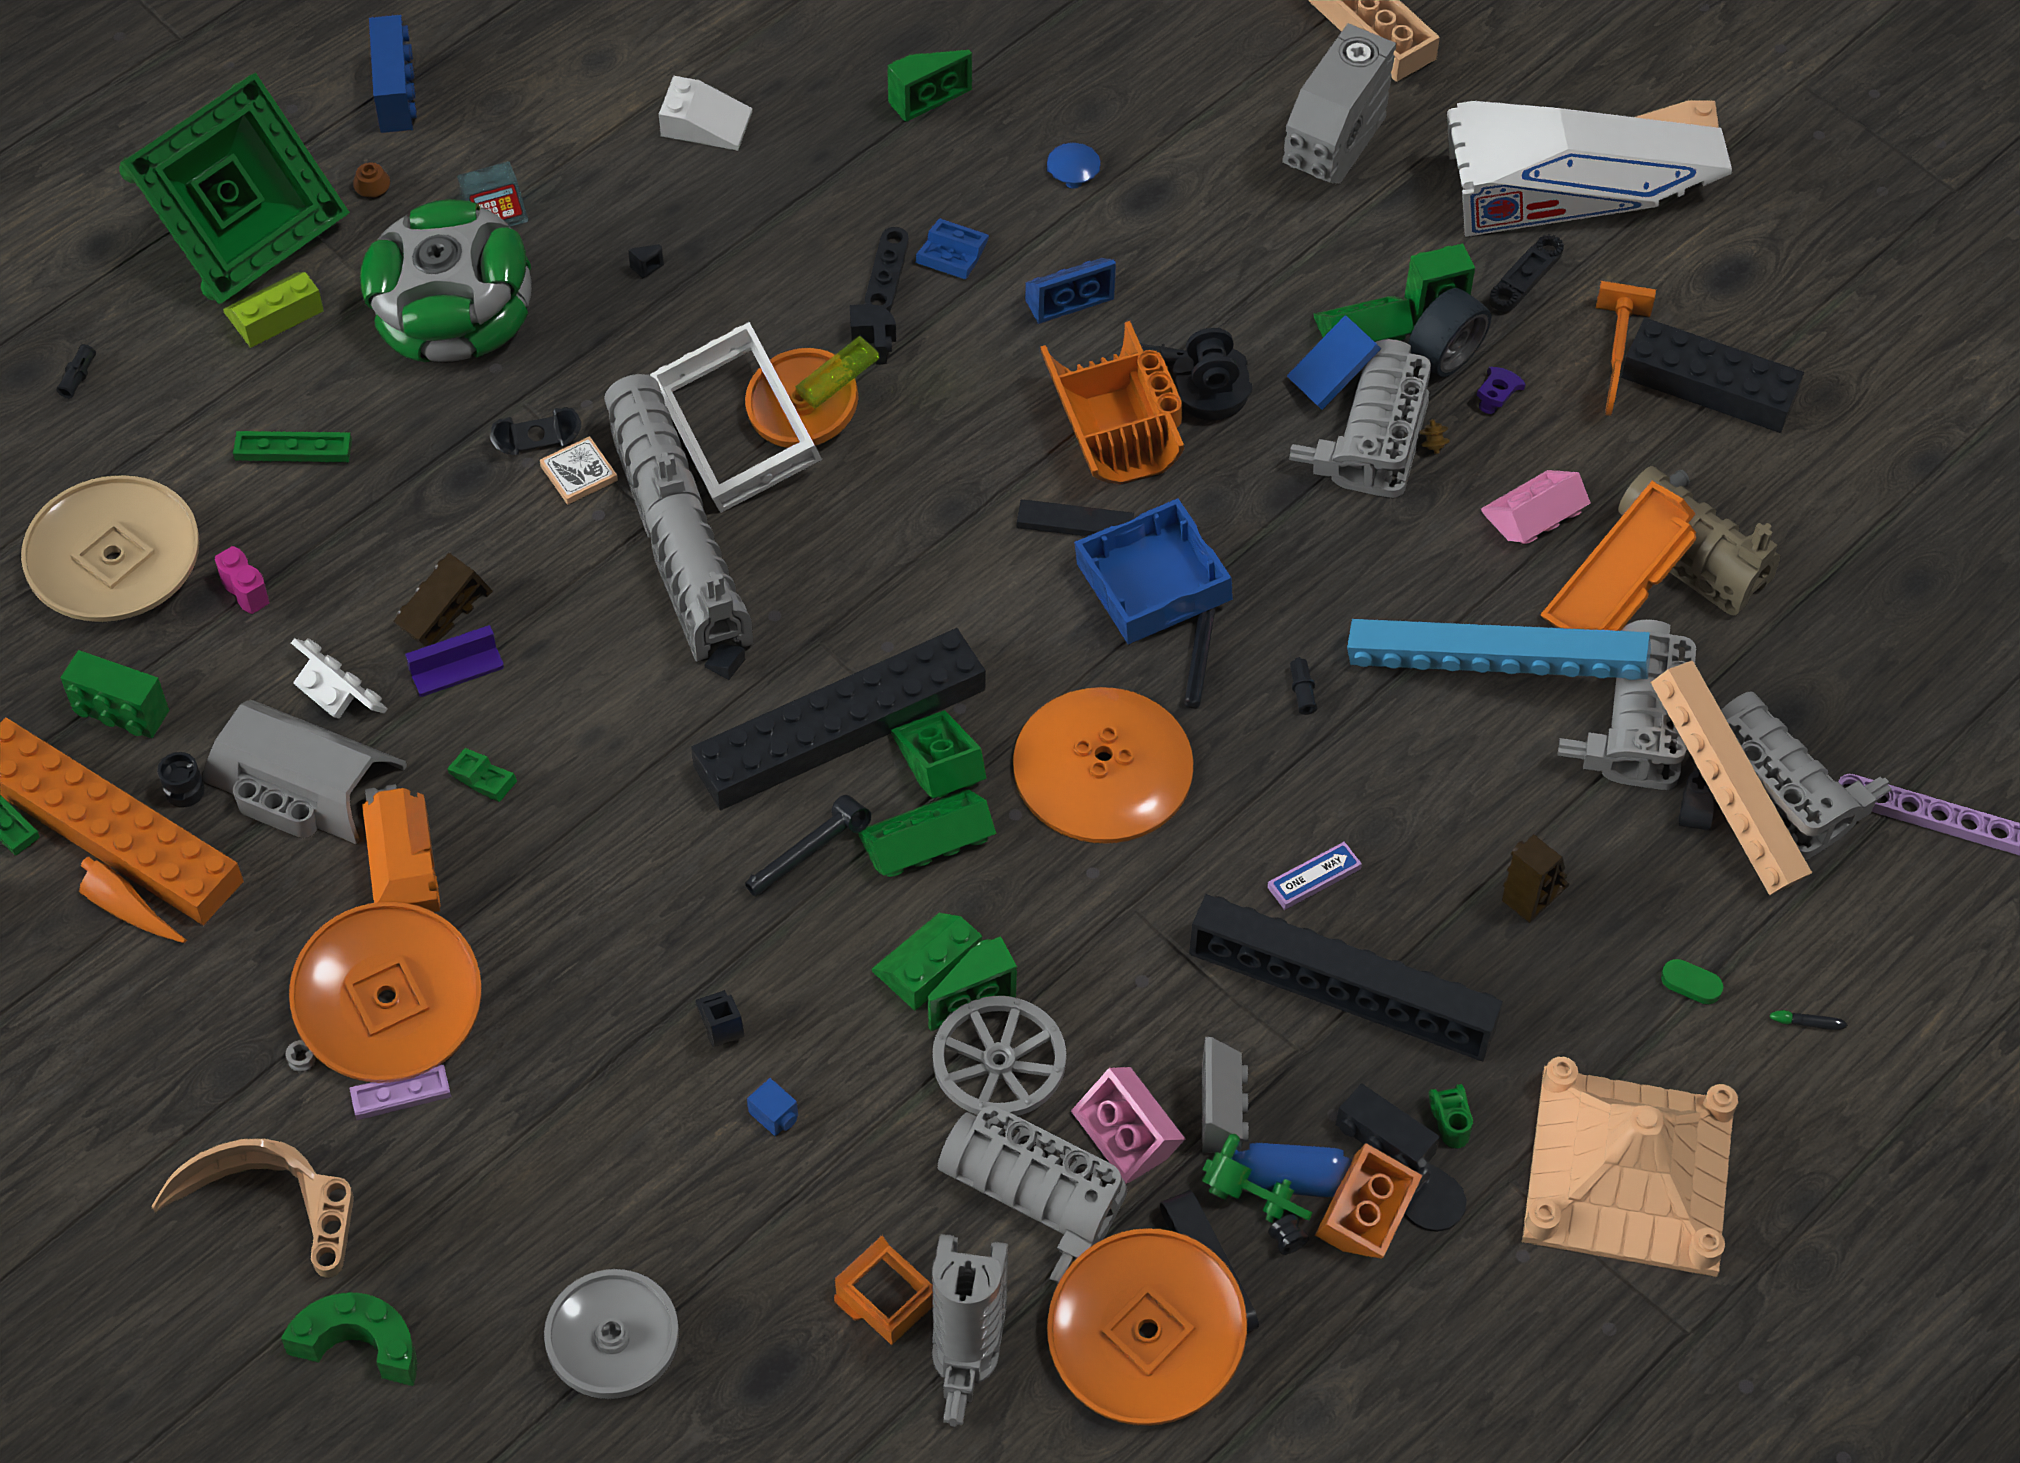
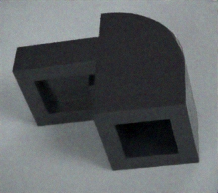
(874, 326)
(720, 1018)

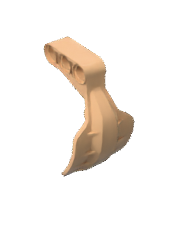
(272, 1155)

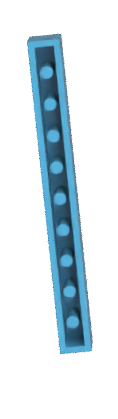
(1500, 648)

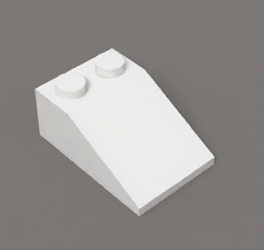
(702, 115)

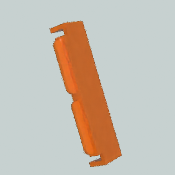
(1625, 564)

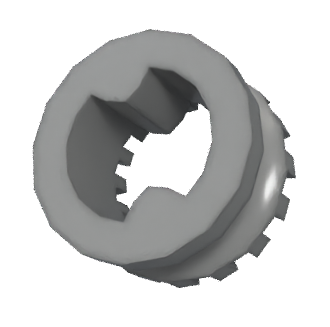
(291, 1056)

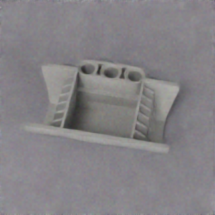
(290, 767)

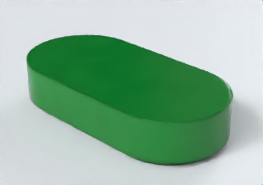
(1692, 981)

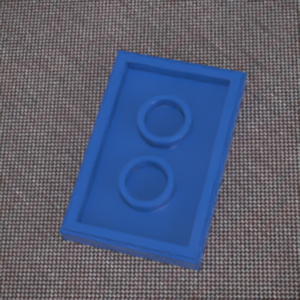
(1333, 362)

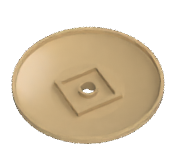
(106, 515)

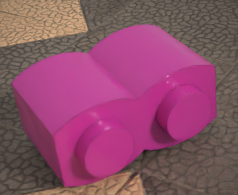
(242, 580)

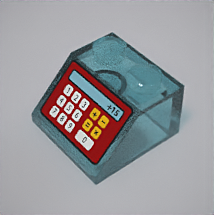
(496, 191)

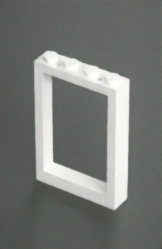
(763, 475)

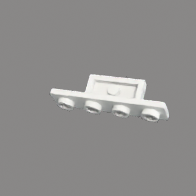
(329, 684)

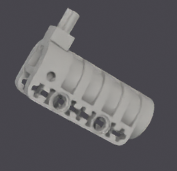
(647, 442)
(1795, 781)
(1036, 1184)

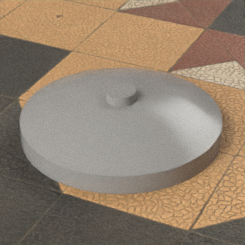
(611, 1333)

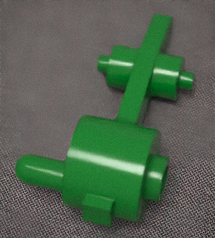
(1230, 1178)

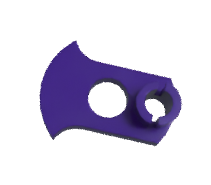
(1493, 397)

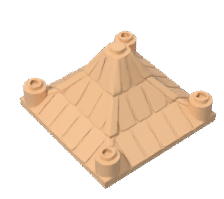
(1630, 1170)

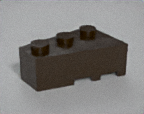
(1533, 878)

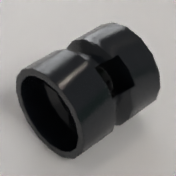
(181, 779)

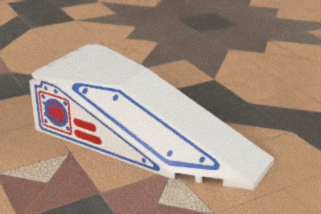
(1568, 164)

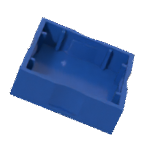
(1153, 571)

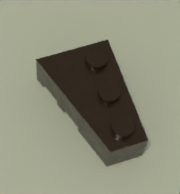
(441, 600)

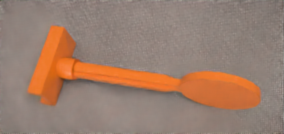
(1625, 301)

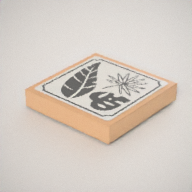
(578, 470)

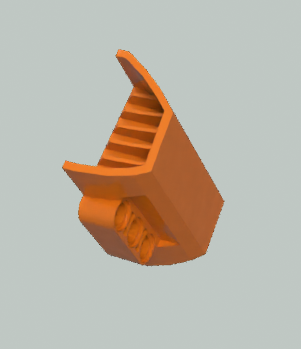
(1122, 412)

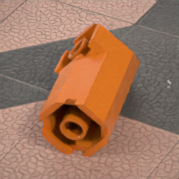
(401, 849)

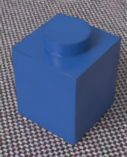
(773, 1107)

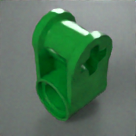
(1452, 1109)

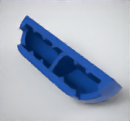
(1309, 1168)

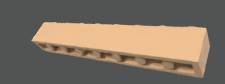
(1731, 777)

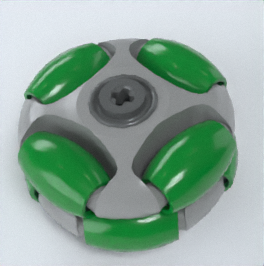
(447, 282)

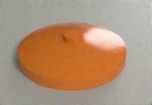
(821, 423)

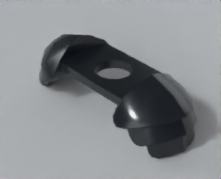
(559, 429)

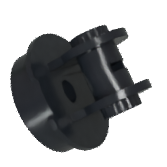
(1212, 375)

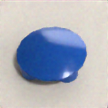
(1073, 164)

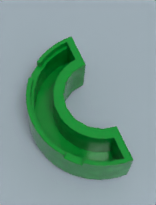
(354, 1318)

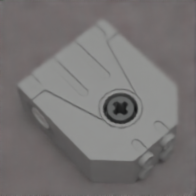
(1340, 105)

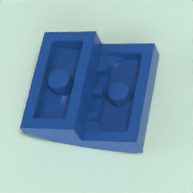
(952, 248)

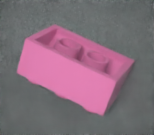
(1538, 505)
(1127, 1123)

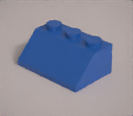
(1071, 289)

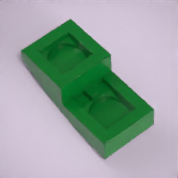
(482, 776)

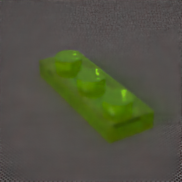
(837, 372)

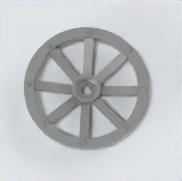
(999, 1052)

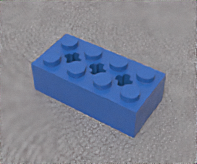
(392, 73)

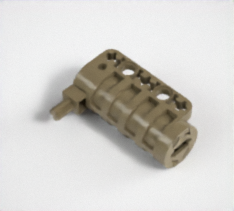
(1720, 553)

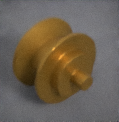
(1434, 436)

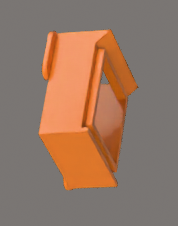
(859, 1307)

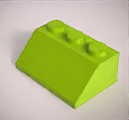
(275, 308)

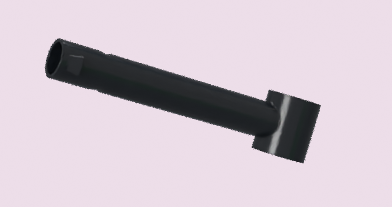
(845, 814)

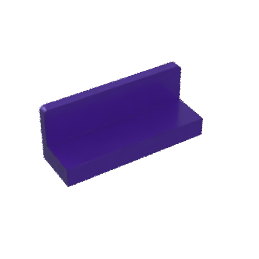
(454, 661)

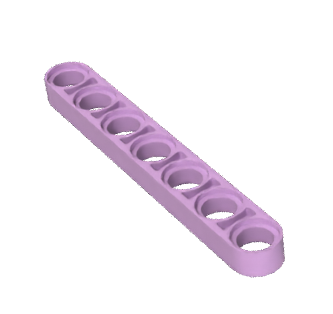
(1954, 813)

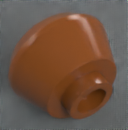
(371, 180)

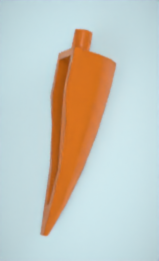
(119, 898)

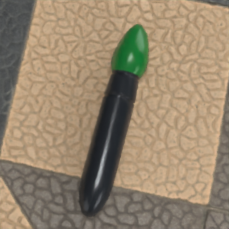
(1808, 1020)

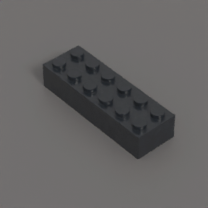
(1712, 375)

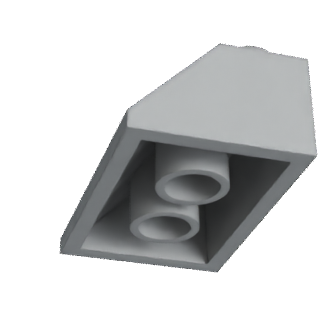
(1222, 1096)

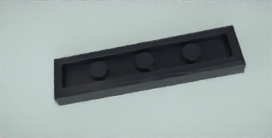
(1068, 518)

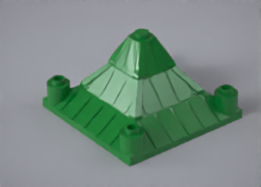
(235, 188)

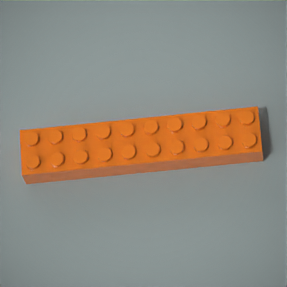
(114, 825)

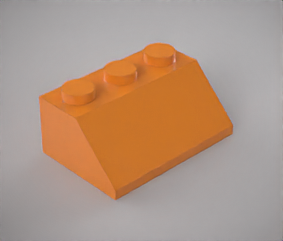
(1368, 1204)

